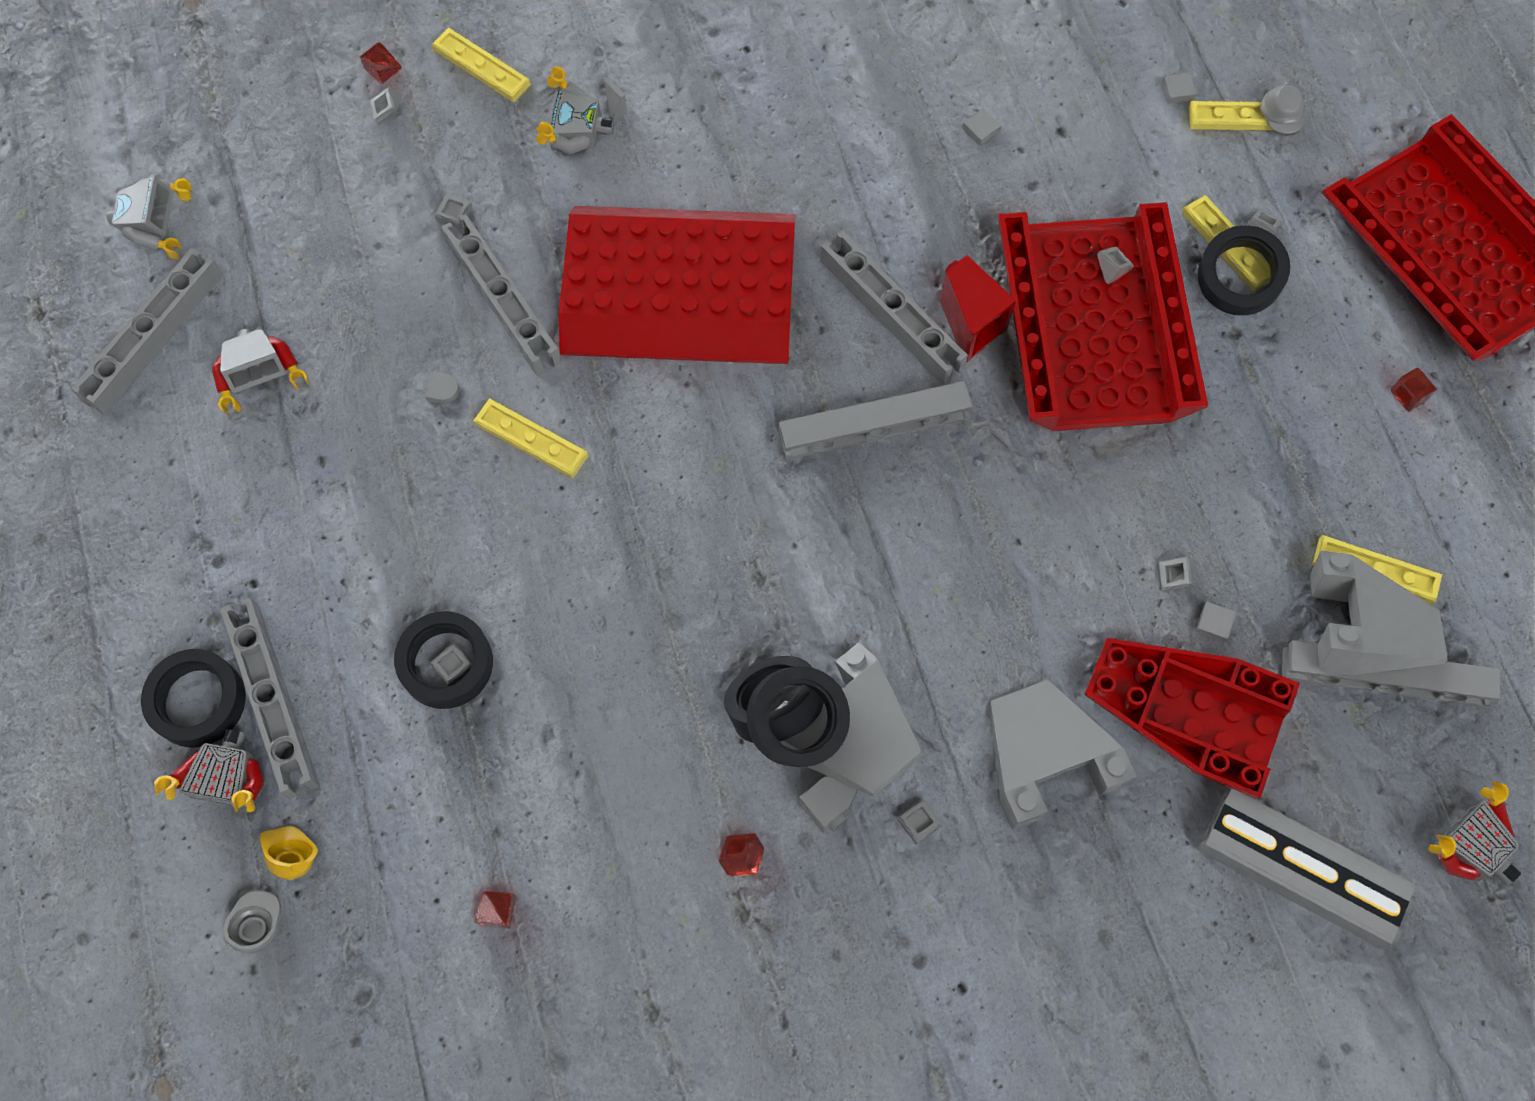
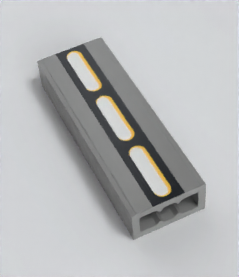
(1308, 869)

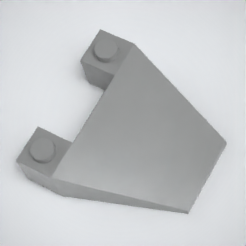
(1387, 621)
(878, 736)
(1044, 736)

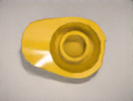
(288, 852)

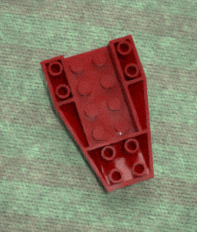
(1197, 708)

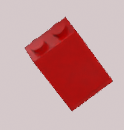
(974, 306)

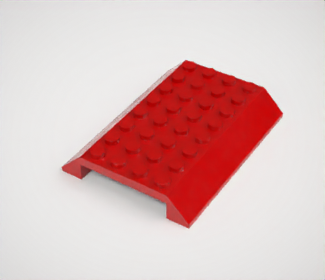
(1451, 234)
(677, 285)
(1094, 347)

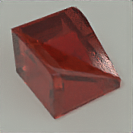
(380, 63)
(1413, 389)
(741, 854)
(495, 909)

